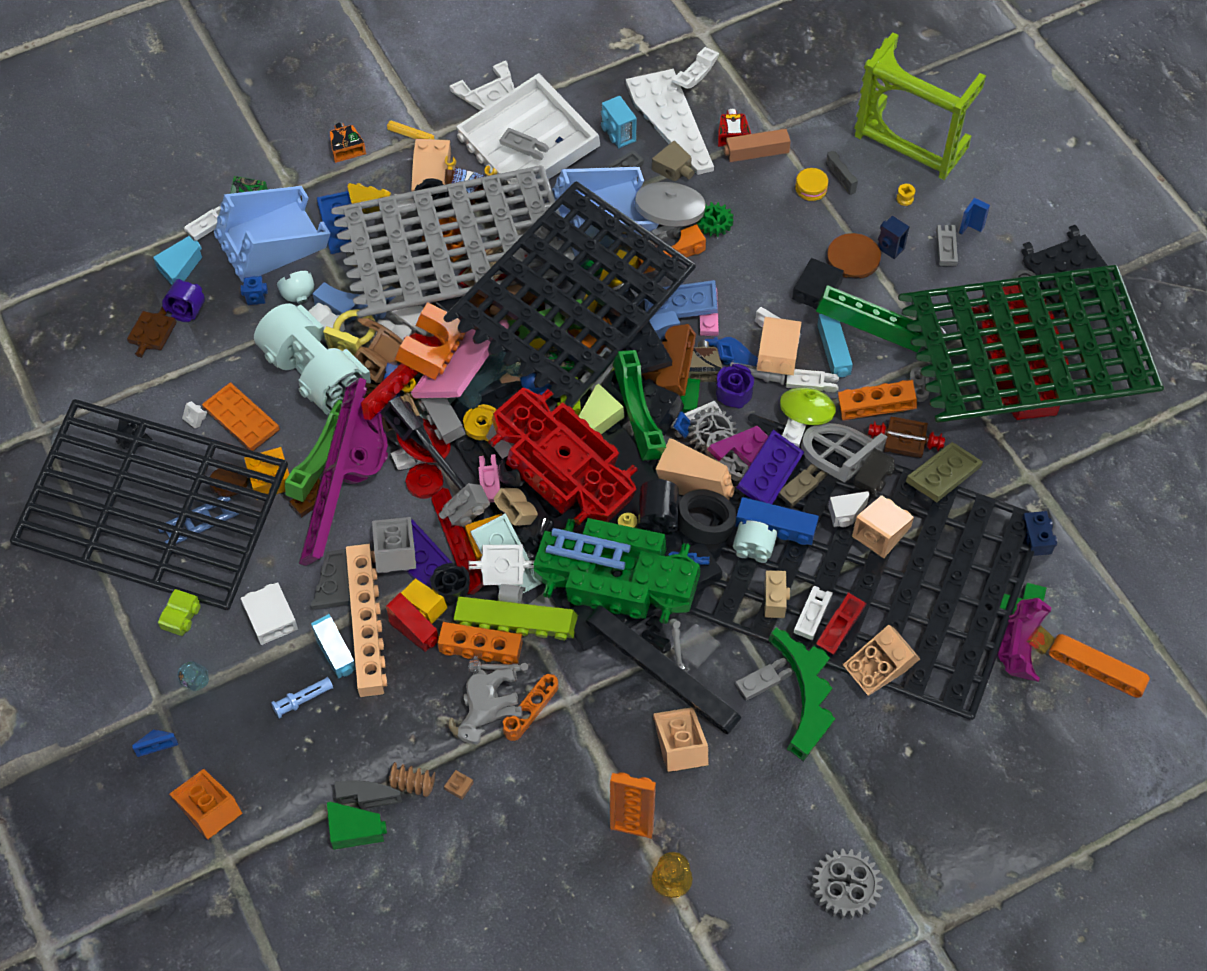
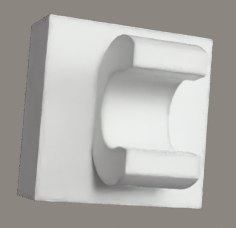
(193, 414)

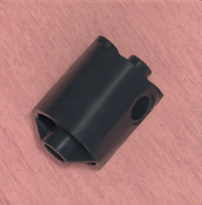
(658, 506)

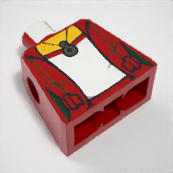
(732, 126)

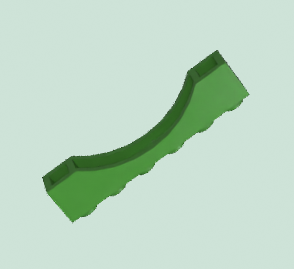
(307, 473)

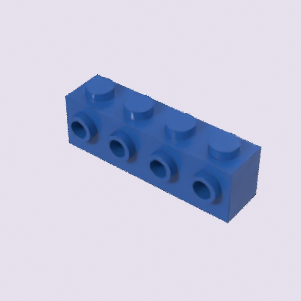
(787, 522)

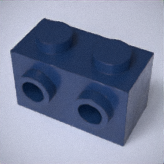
(1039, 533)

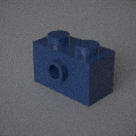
(893, 237)

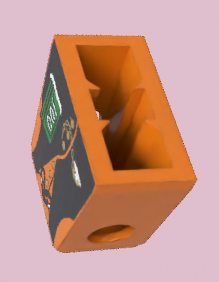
(346, 143)

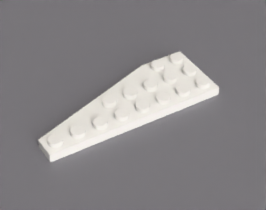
(669, 112)

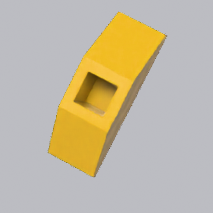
(360, 193)

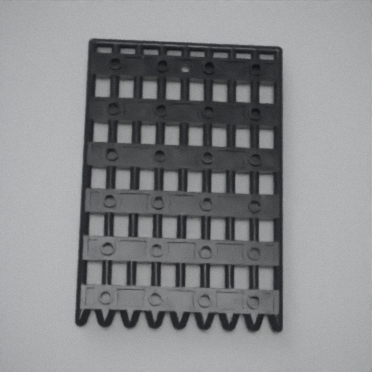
(509, 304)

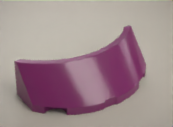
(1015, 650)

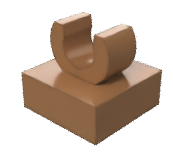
(458, 784)

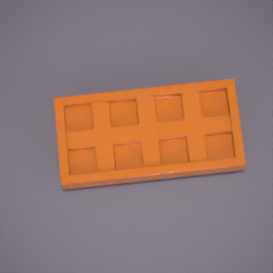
(241, 417)

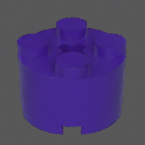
(183, 300)
(734, 385)

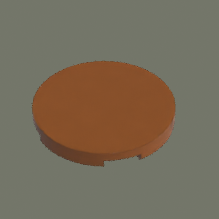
(855, 255)

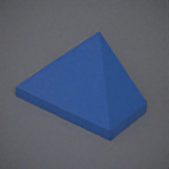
(154, 742)

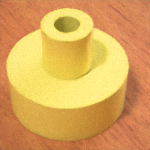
(628, 519)

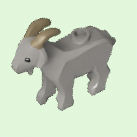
(485, 704)

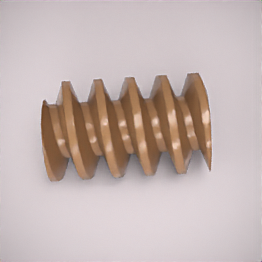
(411, 781)

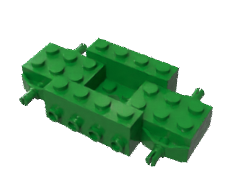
(646, 579)

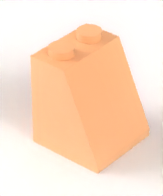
(779, 346)
(882, 526)

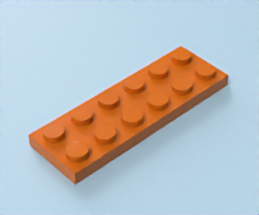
(632, 804)

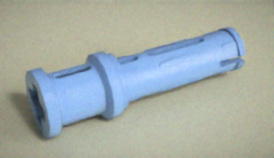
(293, 704)

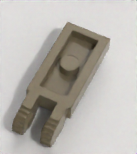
(801, 485)

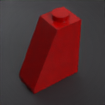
(411, 623)

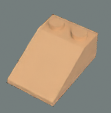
(430, 160)
(681, 739)

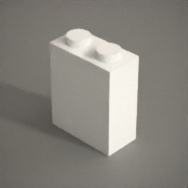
(269, 613)

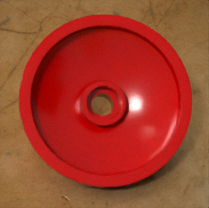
(420, 453)

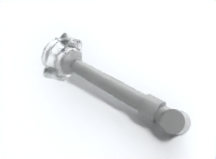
(676, 633)
(475, 665)

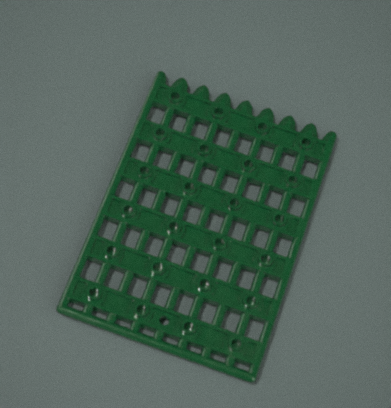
(1045, 336)

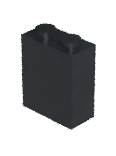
(814, 281)

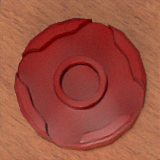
(424, 481)

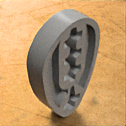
(732, 463)

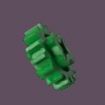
(716, 220)

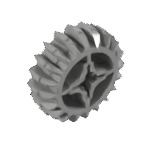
(712, 418)

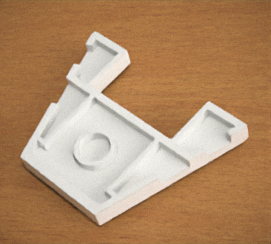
(488, 93)

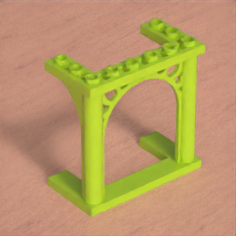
(873, 102)

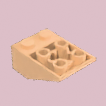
(881, 660)

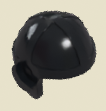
(509, 476)

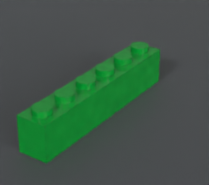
(867, 317)

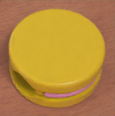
(811, 184)

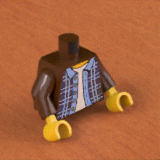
(459, 175)

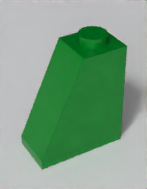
(354, 826)

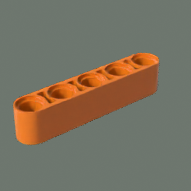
(1099, 665)

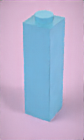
(835, 346)

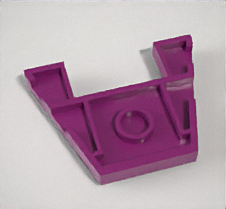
(743, 444)

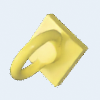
(344, 340)

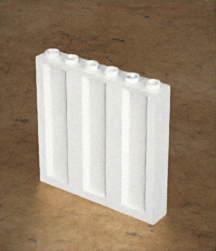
(537, 112)

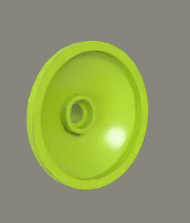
(807, 406)

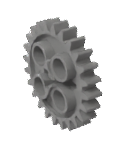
(845, 902)

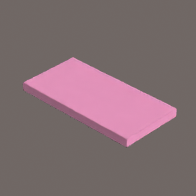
(458, 372)

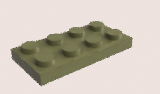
(944, 471)

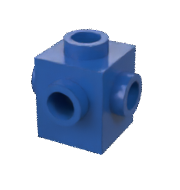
(254, 290)

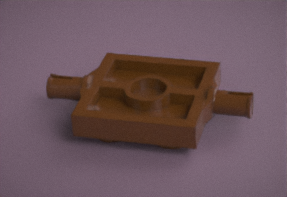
(151, 331)

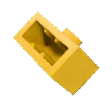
(425, 600)

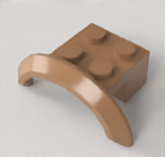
(381, 350)

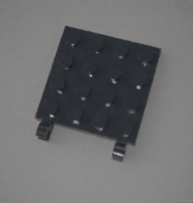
(1063, 257)

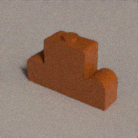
(680, 348)

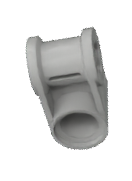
(511, 593)

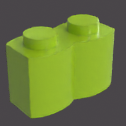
(179, 612)

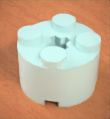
(754, 541)

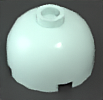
(297, 287)

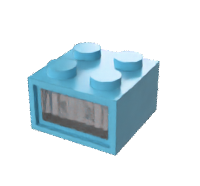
(618, 122)

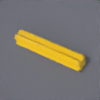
(408, 131)

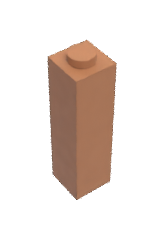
(757, 145)

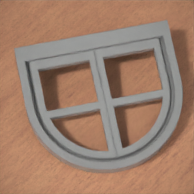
(854, 461)

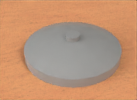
(670, 204)

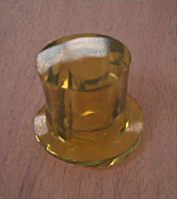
(672, 875)

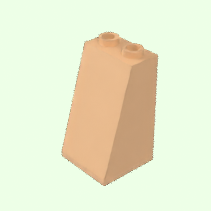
(693, 470)

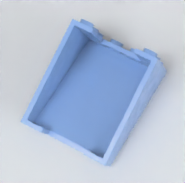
(614, 186)
(267, 230)

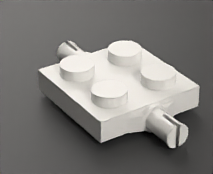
(502, 564)

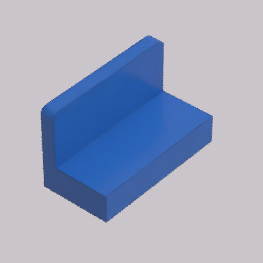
(975, 216)

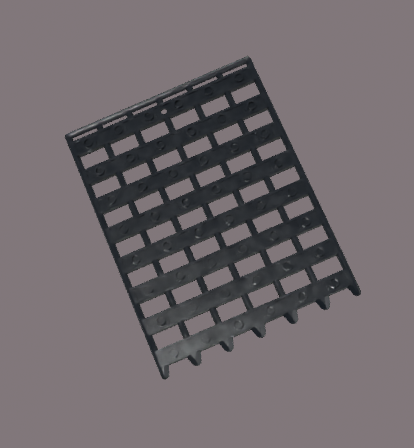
(908, 589)

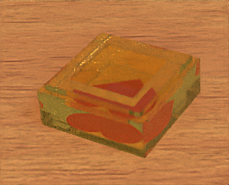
(1041, 639)

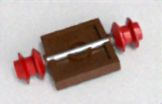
(906, 437)

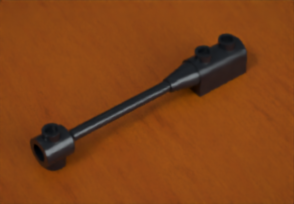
(408, 426)

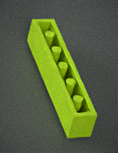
(516, 617)

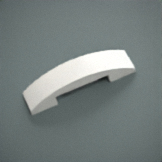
(698, 70)

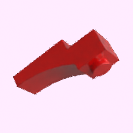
(841, 623)

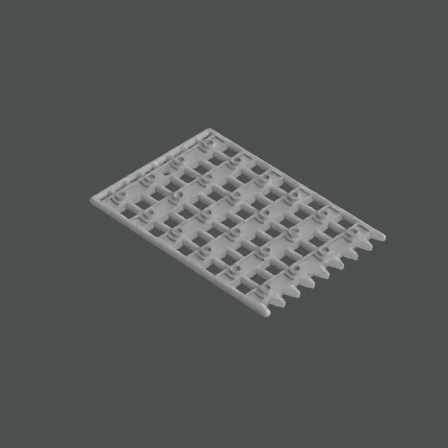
(434, 240)

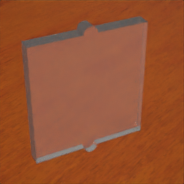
(697, 645)

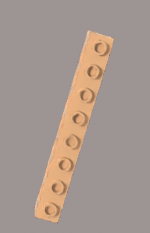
(367, 684)

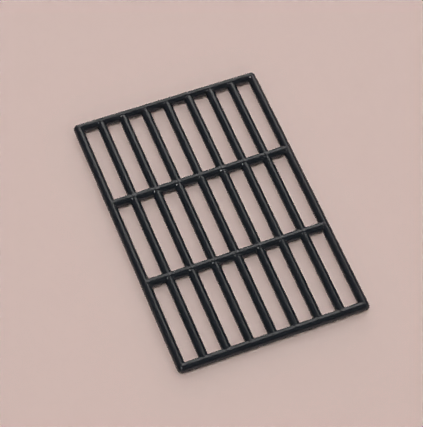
(184, 513)

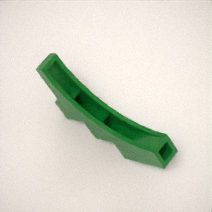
(814, 690)

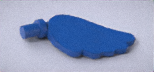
(740, 352)

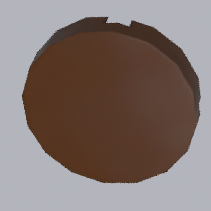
(229, 477)

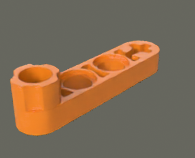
(527, 705)

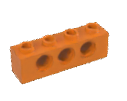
(870, 406)
(472, 636)

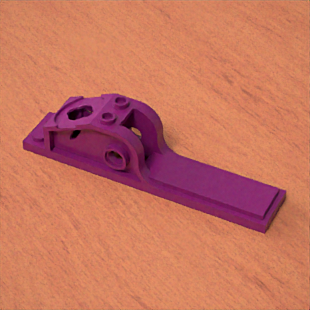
(352, 458)

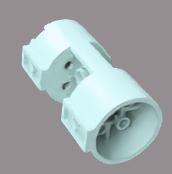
(292, 341)

